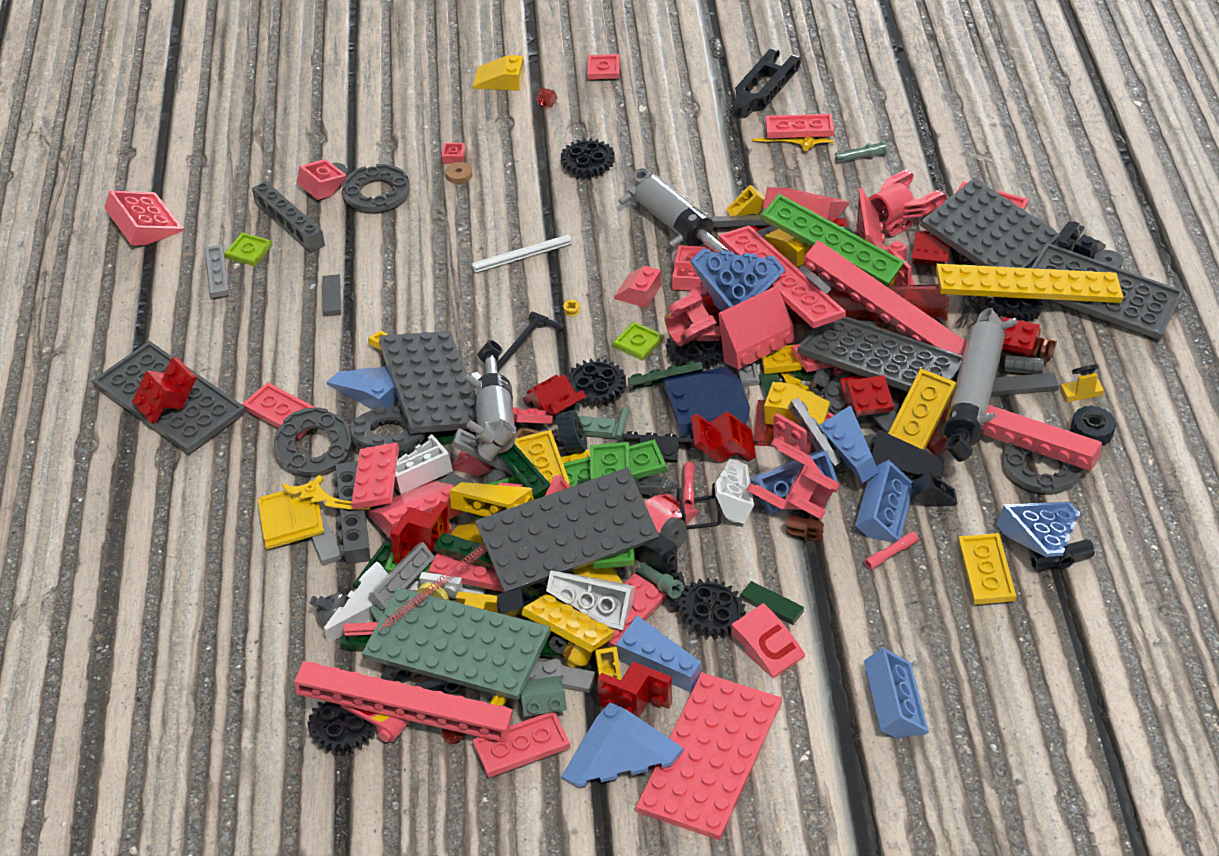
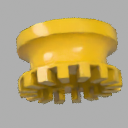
(573, 304)

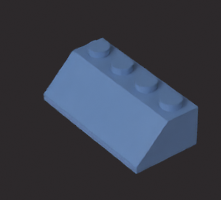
(781, 477)
(885, 504)
(895, 695)

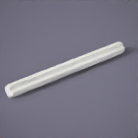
(521, 253)

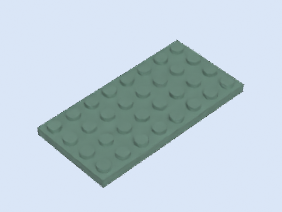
(458, 643)

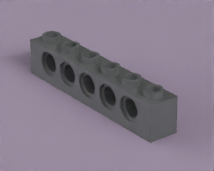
(288, 217)
(353, 522)

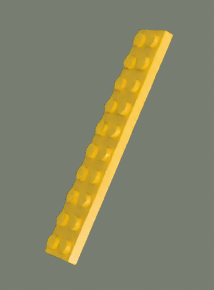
(1029, 283)

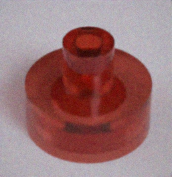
(452, 737)

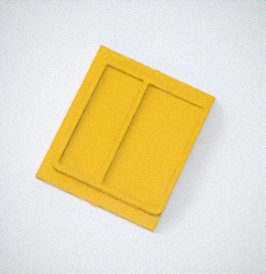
(288, 518)

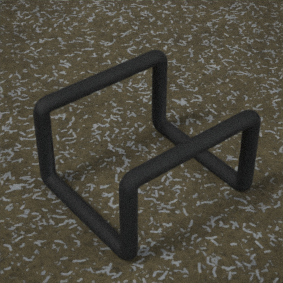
(680, 500)

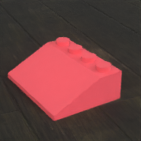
(824, 206)
(141, 216)
(868, 222)
(755, 328)
(420, 498)

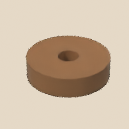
(459, 172)

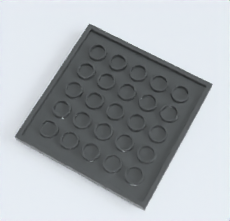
(989, 228)

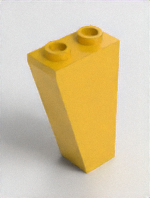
(488, 498)

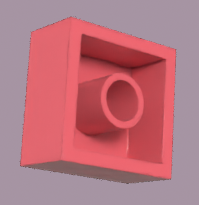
(453, 153)

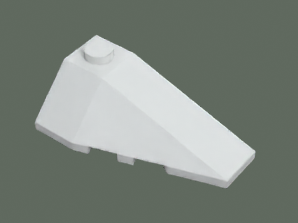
(732, 491)
(600, 599)
(358, 604)

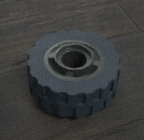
(1094, 423)
(571, 432)

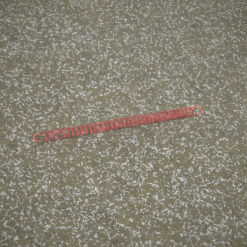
(441, 580)

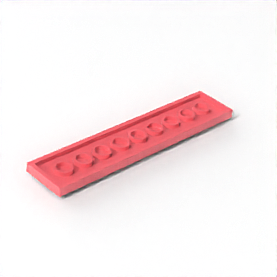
(795, 287)

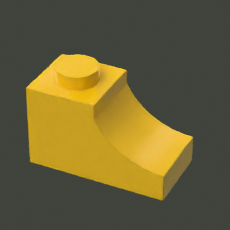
(747, 203)
(608, 662)

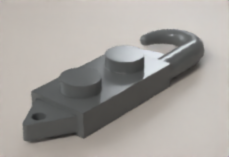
(655, 485)

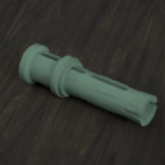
(868, 151)
(664, 582)

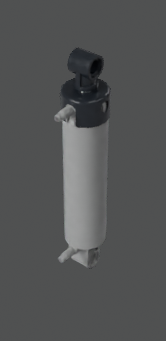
(975, 383)

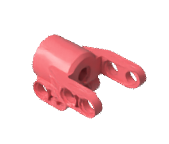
(899, 205)
(690, 320)
(809, 489)

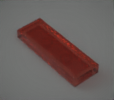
(763, 432)

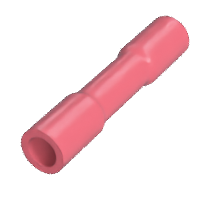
(688, 492)
(881, 556)

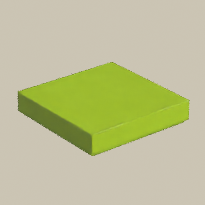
(248, 249)
(638, 340)

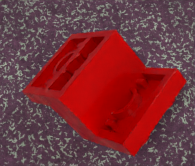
(929, 250)
(1021, 338)
(164, 390)
(867, 394)
(553, 395)
(723, 437)
(419, 527)
(636, 689)

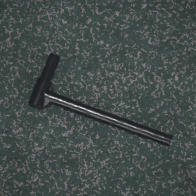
(535, 320)

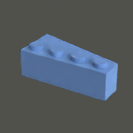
(849, 442)
(654, 650)

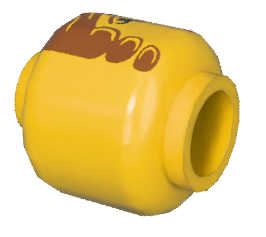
(576, 655)

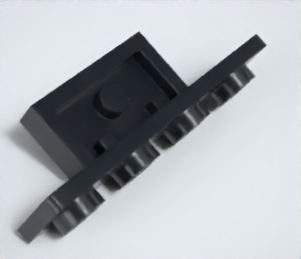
(1069, 235)
(667, 444)

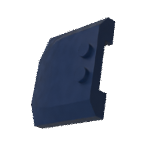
(708, 395)

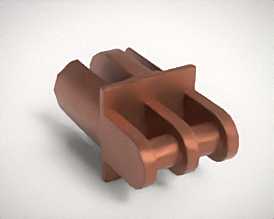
(1044, 347)
(805, 528)

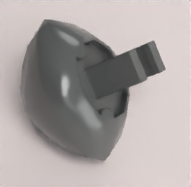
(327, 606)

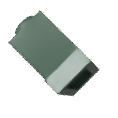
(543, 696)

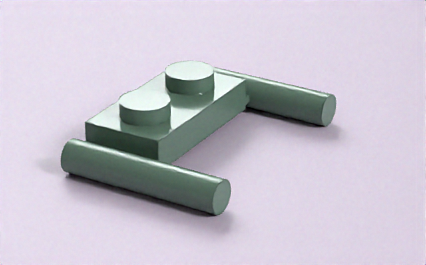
(602, 426)

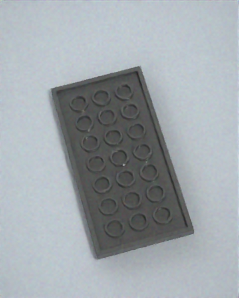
(1145, 303)
(877, 352)
(429, 381)
(203, 414)
(567, 530)

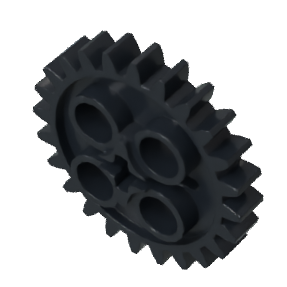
(587, 158)
(1015, 308)
(700, 351)
(598, 381)
(696, 607)
(340, 728)

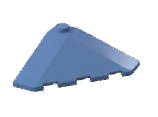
(735, 277)
(367, 386)
(1039, 525)
(617, 745)

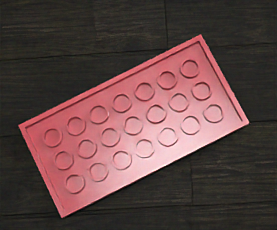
(721, 741)

